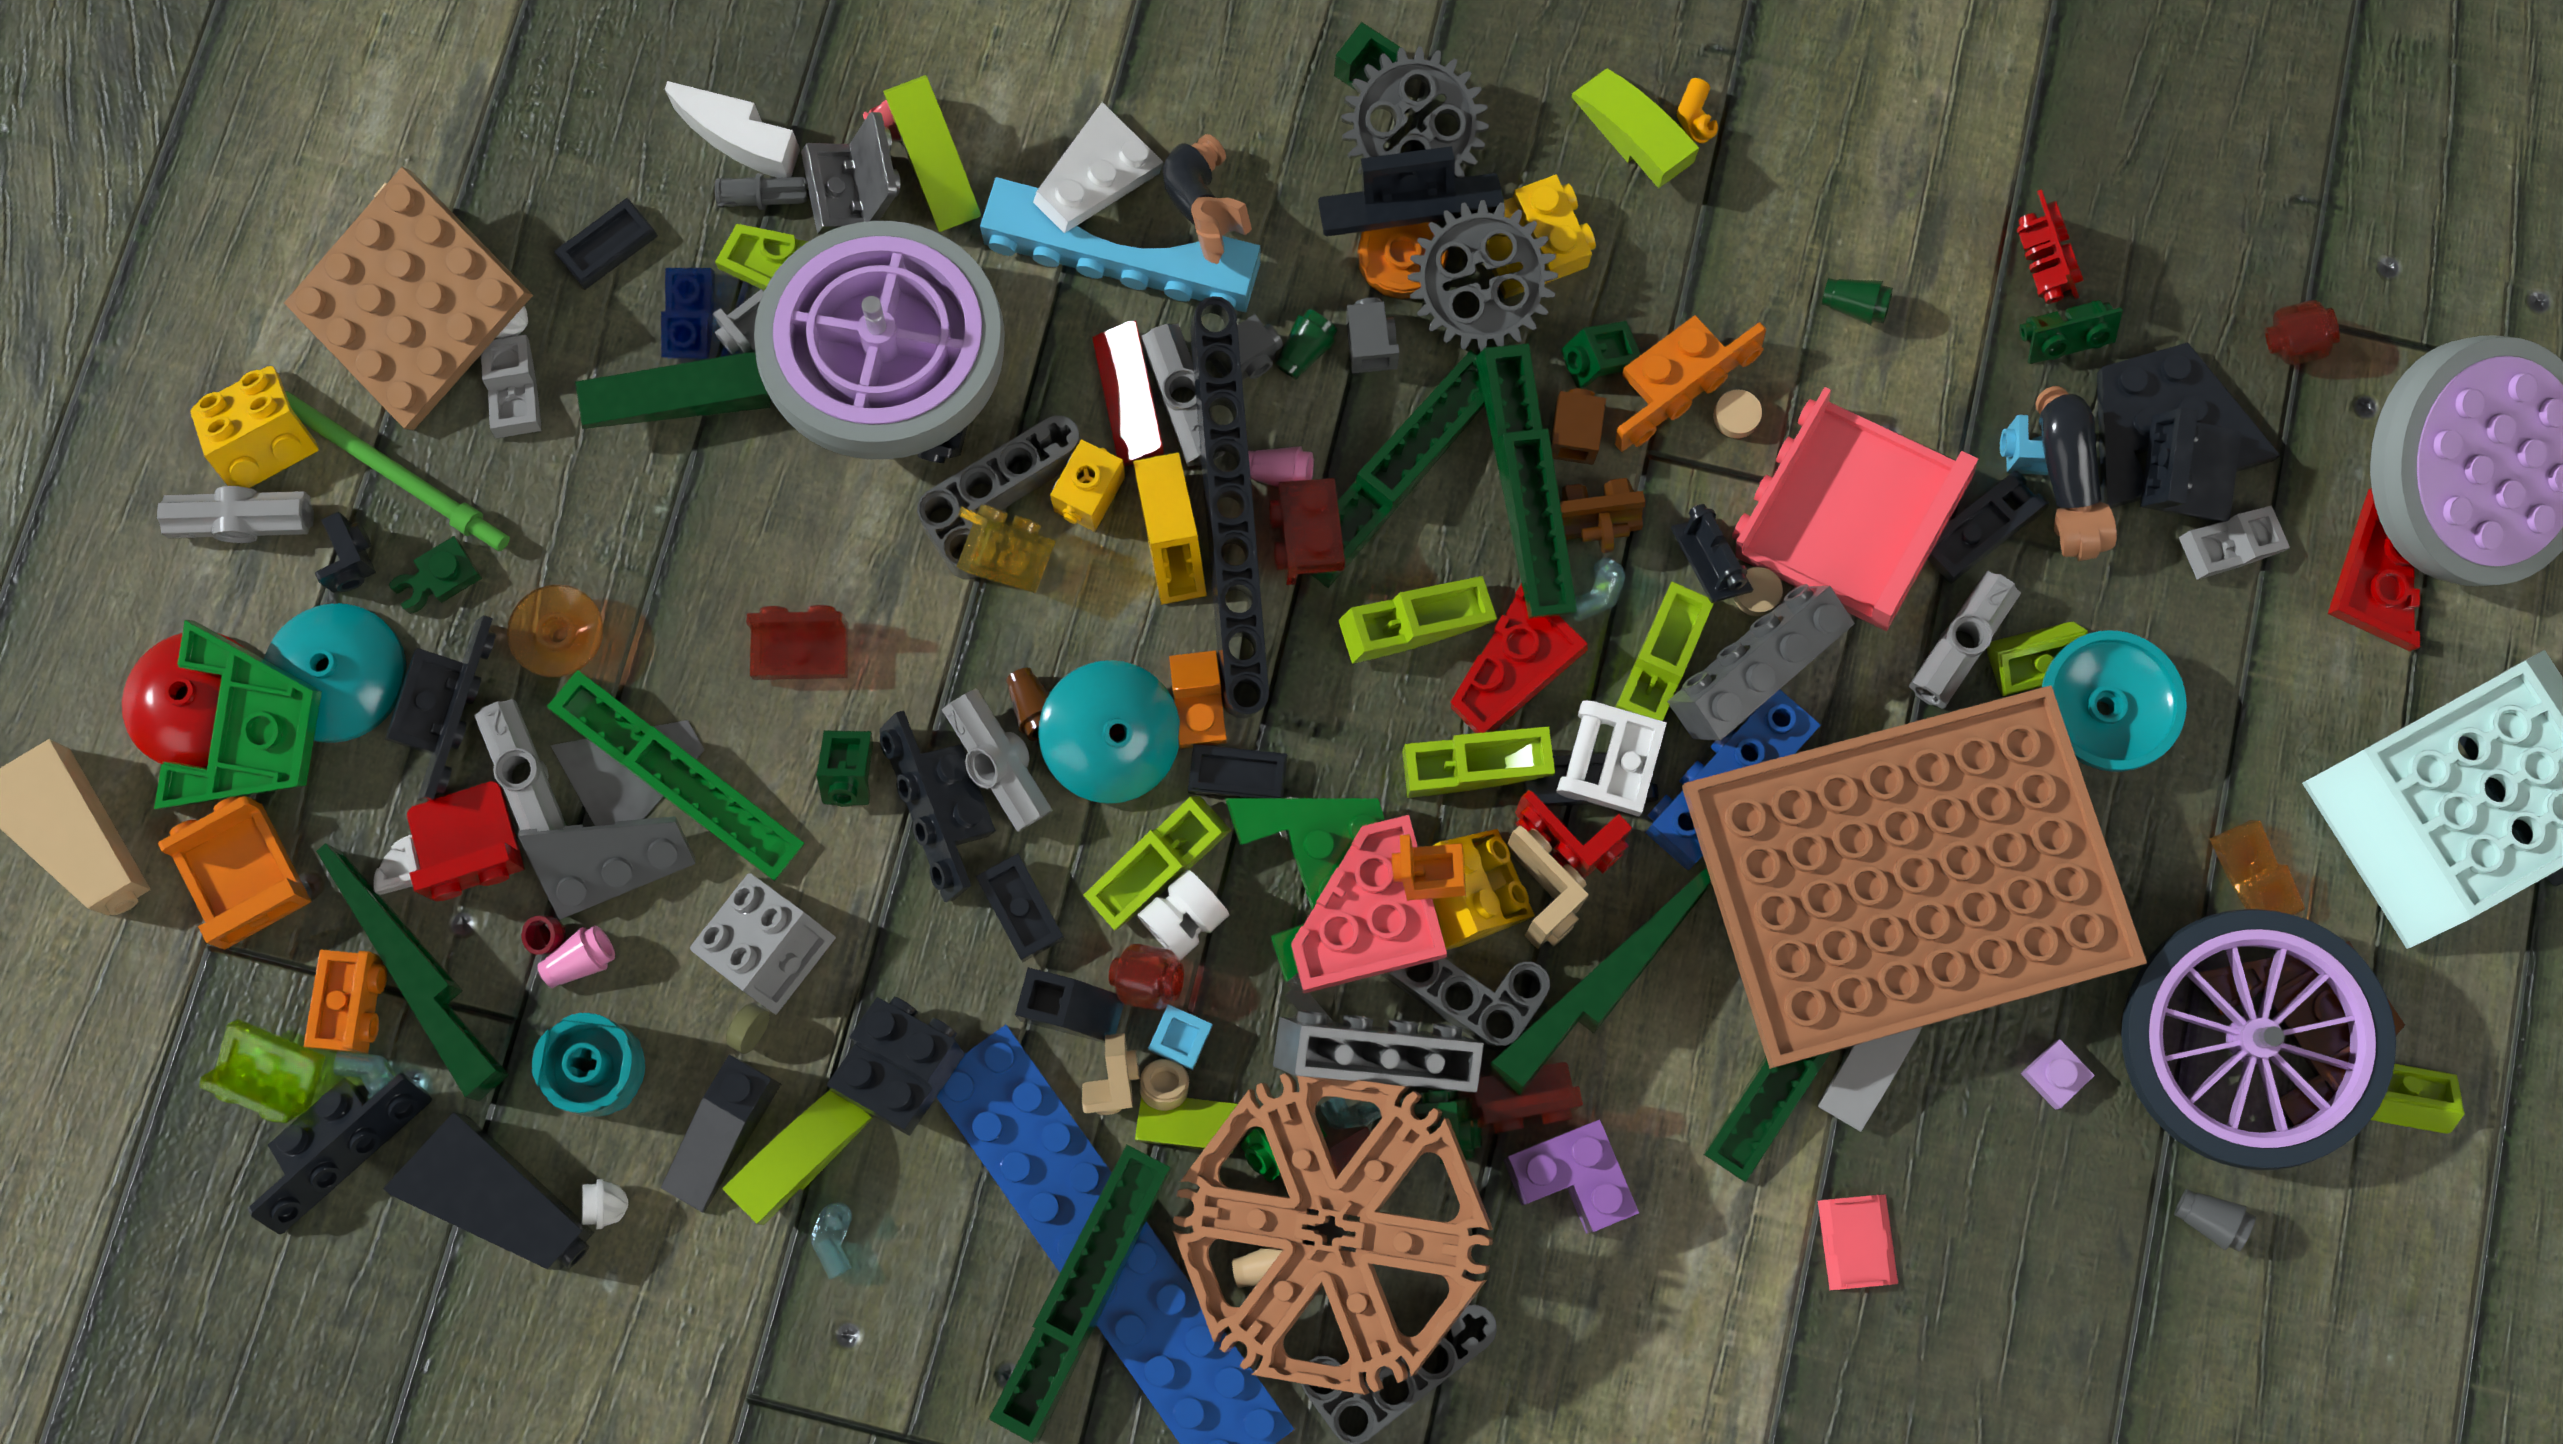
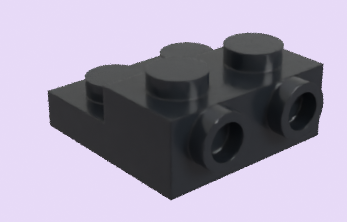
(896, 1064)

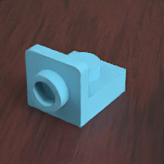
(2021, 453)

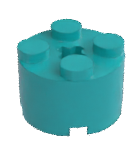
(579, 1039)

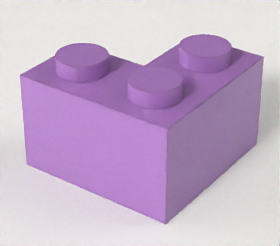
(1583, 1165)

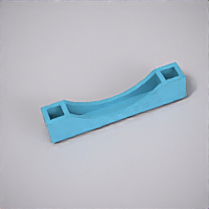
(1018, 226)

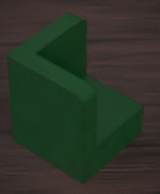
(1360, 49)

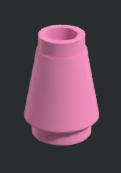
(1281, 465)
(579, 956)

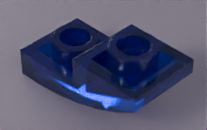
(687, 313)

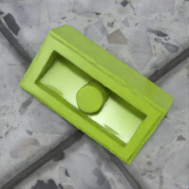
(2023, 659)
(2422, 1100)
(1186, 1126)

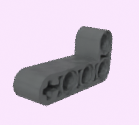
(1007, 486)
(1483, 1000)
(1381, 1413)

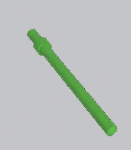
(462, 516)

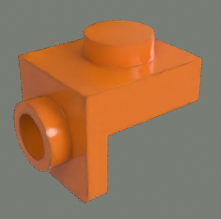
(1429, 870)

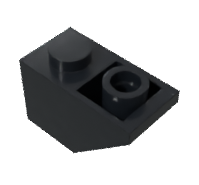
(1068, 1006)

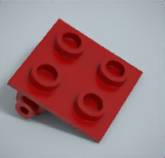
(2042, 238)

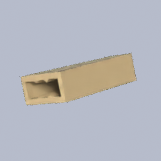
(66, 830)

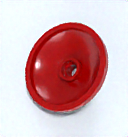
(159, 722)

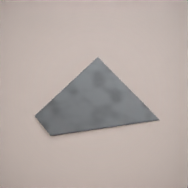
(608, 788)

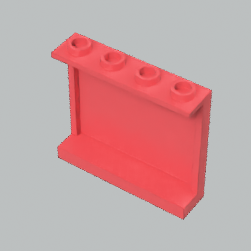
(1852, 510)

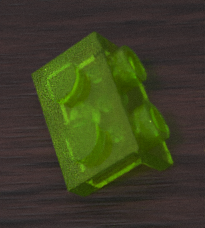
(264, 1073)

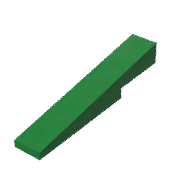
(675, 775)

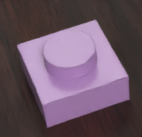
(2057, 1074)

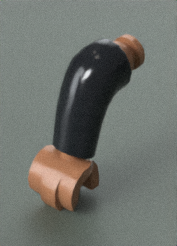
(1186, 181)
(2071, 461)

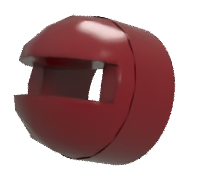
(540, 939)

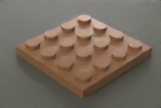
(408, 299)

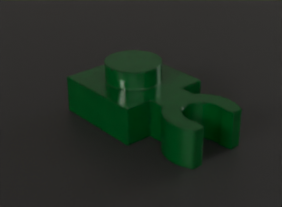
(441, 572)

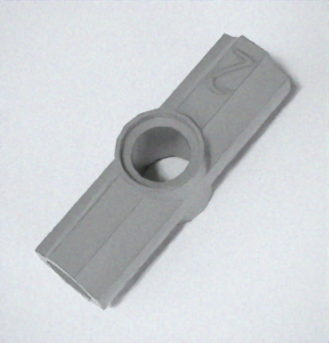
(1173, 370)
(235, 514)
(1951, 661)
(508, 747)
(997, 759)

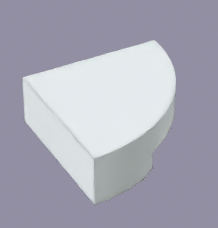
(396, 866)

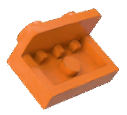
(345, 1001)

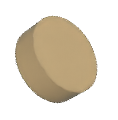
(1737, 414)
(1766, 592)
(1164, 1084)

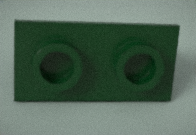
(2087, 328)

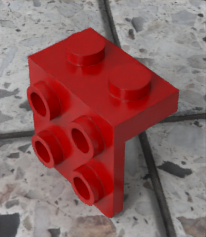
(463, 842)
(1599, 852)

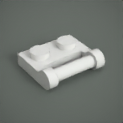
(1627, 763)

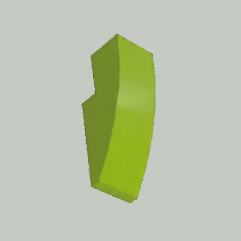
(1636, 126)
(932, 153)
(1416, 618)
(1665, 652)
(1477, 761)
(1157, 861)
(796, 1156)

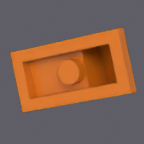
(1198, 699)

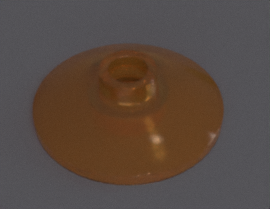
(537, 619)

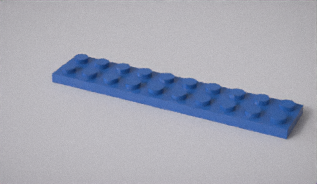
(1153, 1311)

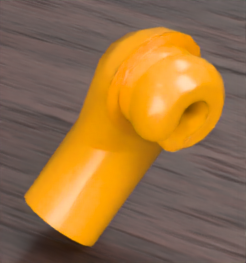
(1691, 115)

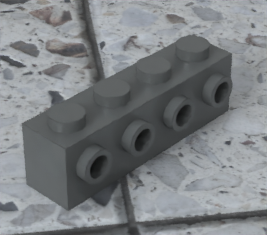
(1760, 662)
(1377, 1054)

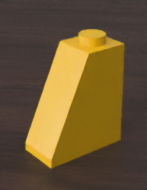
(1170, 528)

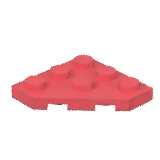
(1364, 919)

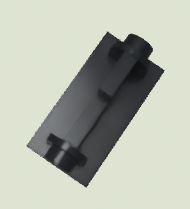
(1711, 555)

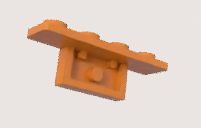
(1679, 371)

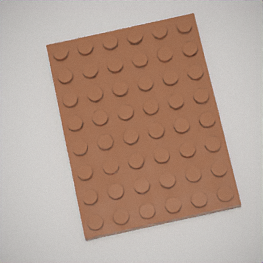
(1912, 876)

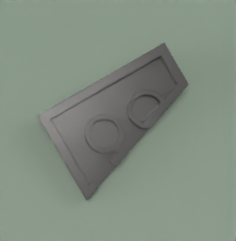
(601, 862)

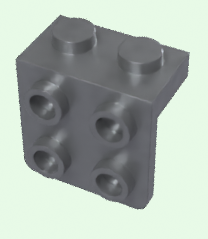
(851, 179)

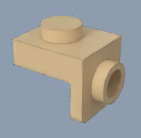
(1115, 1093)

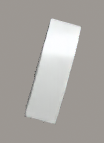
(736, 129)

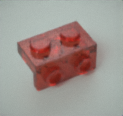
(1308, 528)
(798, 643)
(1547, 1097)

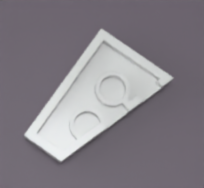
(1096, 171)

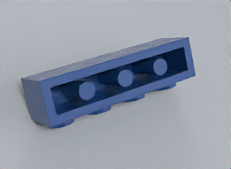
(1769, 733)

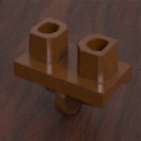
(1602, 516)

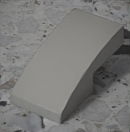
(511, 387)
(2234, 542)

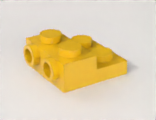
(1552, 209)

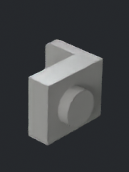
(738, 327)

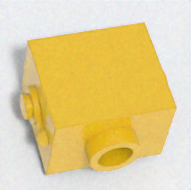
(1087, 485)

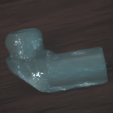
(1605, 592)
(371, 1068)
(1343, 1117)
(828, 1238)

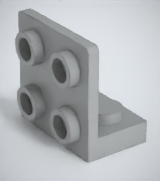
(762, 943)

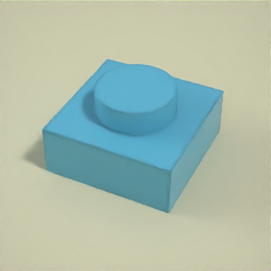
(1180, 1037)

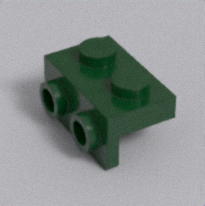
(1460, 1113)

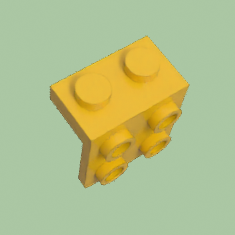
(251, 429)

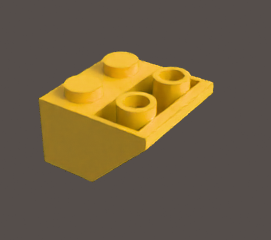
(1493, 892)

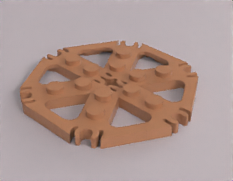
(1304, 1268)

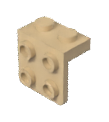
(1560, 882)

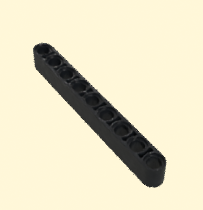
(1236, 485)

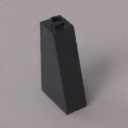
(488, 1193)

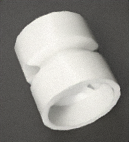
(1183, 914)

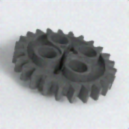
(1387, 92)
(1471, 234)

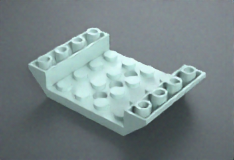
(2421, 814)

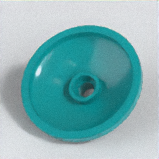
(362, 671)
(2136, 684)
(1078, 724)

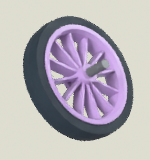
(2258, 1039)

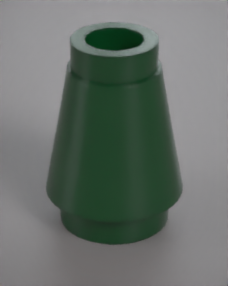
(1859, 299)
(1306, 343)

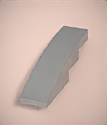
(1865, 1077)

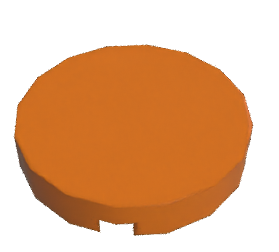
(1386, 258)

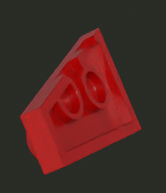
(2377, 584)
(1515, 666)

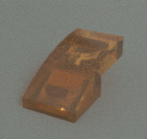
(2255, 871)

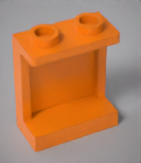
(235, 870)

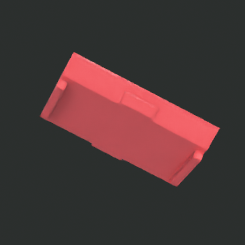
(1857, 1242)

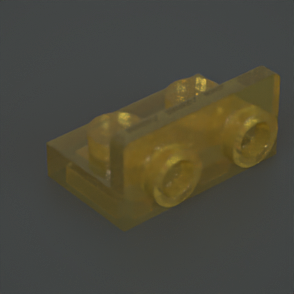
(1004, 549)

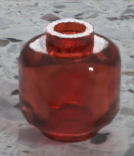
(2303, 332)
(1147, 976)

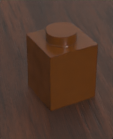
(1577, 426)

